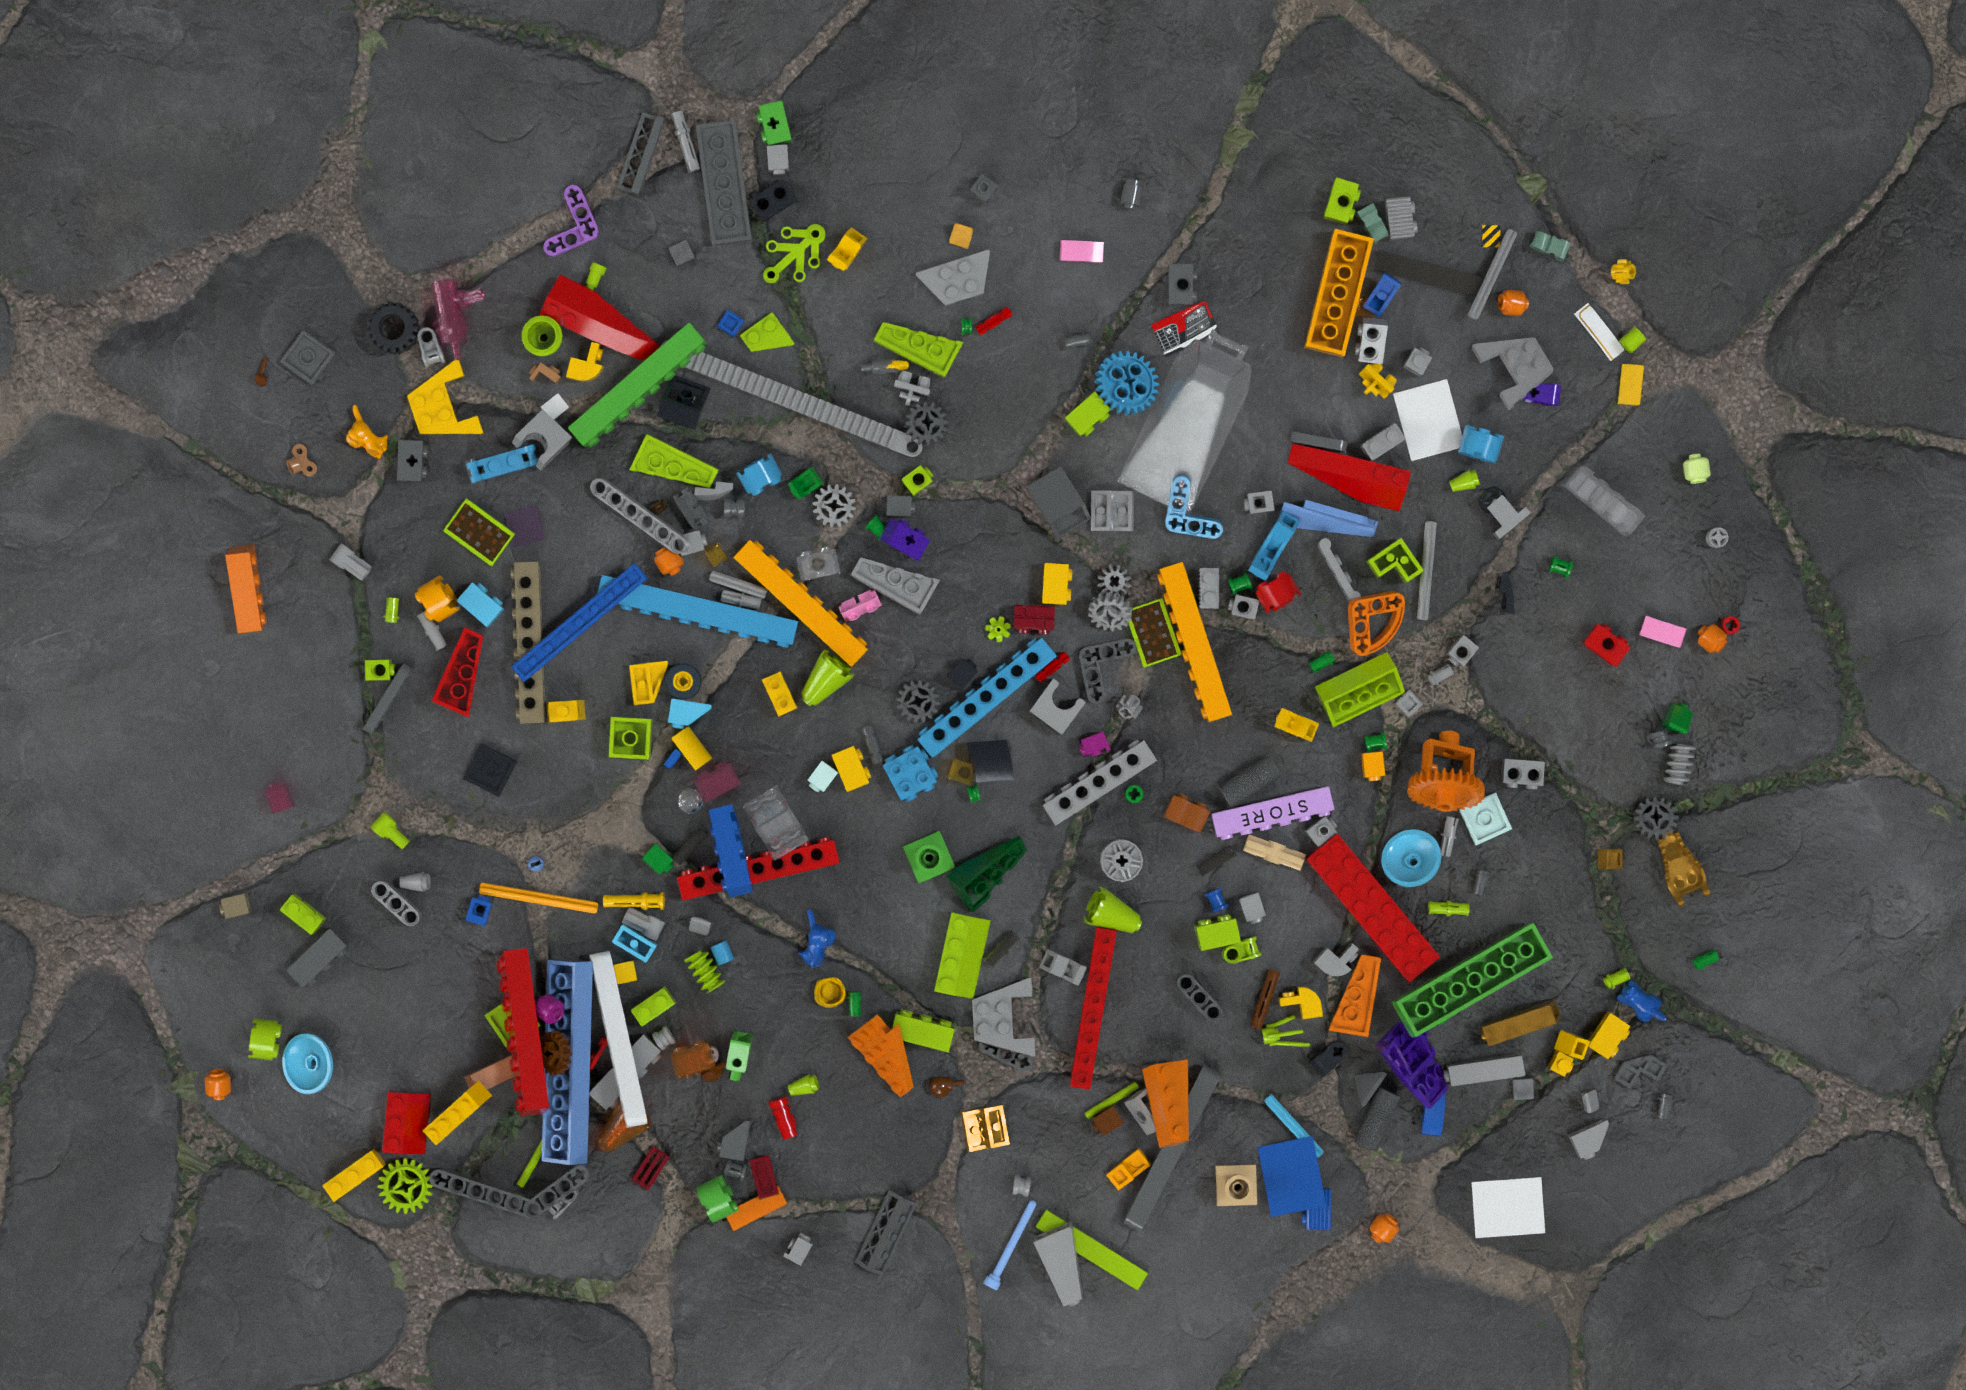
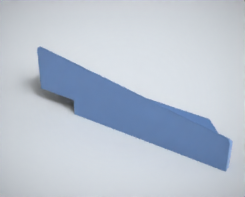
(1330, 519)

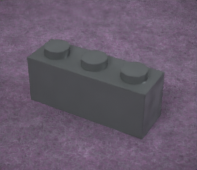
(318, 958)

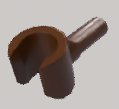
(261, 379)

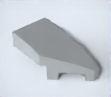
(707, 494)

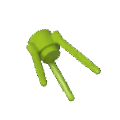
(1271, 1035)

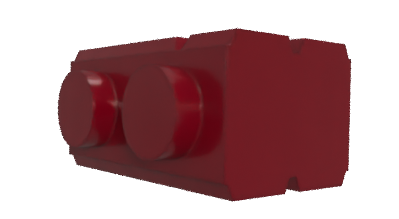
(1034, 618)

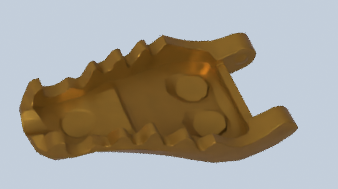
(1681, 869)

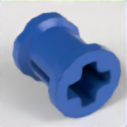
(1216, 900)

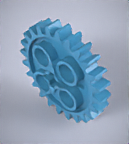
(1143, 380)

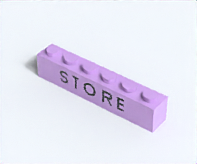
(1272, 811)

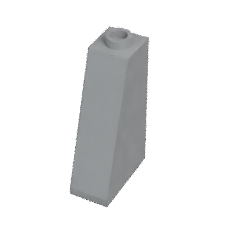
(1485, 1069)
(1060, 1259)

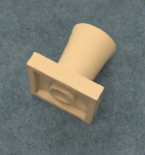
(1228, 1176)

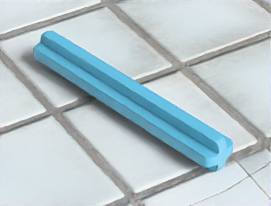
(1289, 1121)

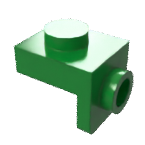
(805, 483)

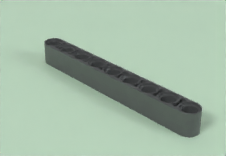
(1168, 1156)

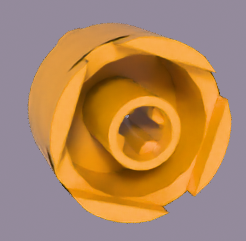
(437, 599)

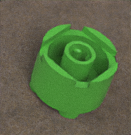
(717, 1198)

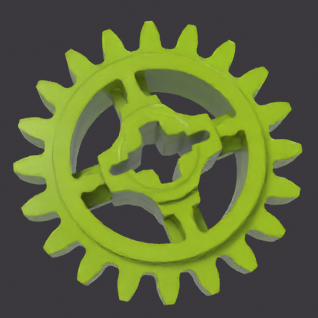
(403, 1176)

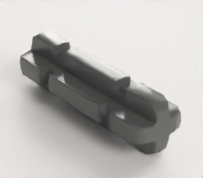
(872, 744)

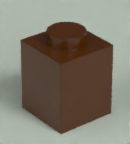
(1107, 1120)

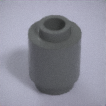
(1131, 194)

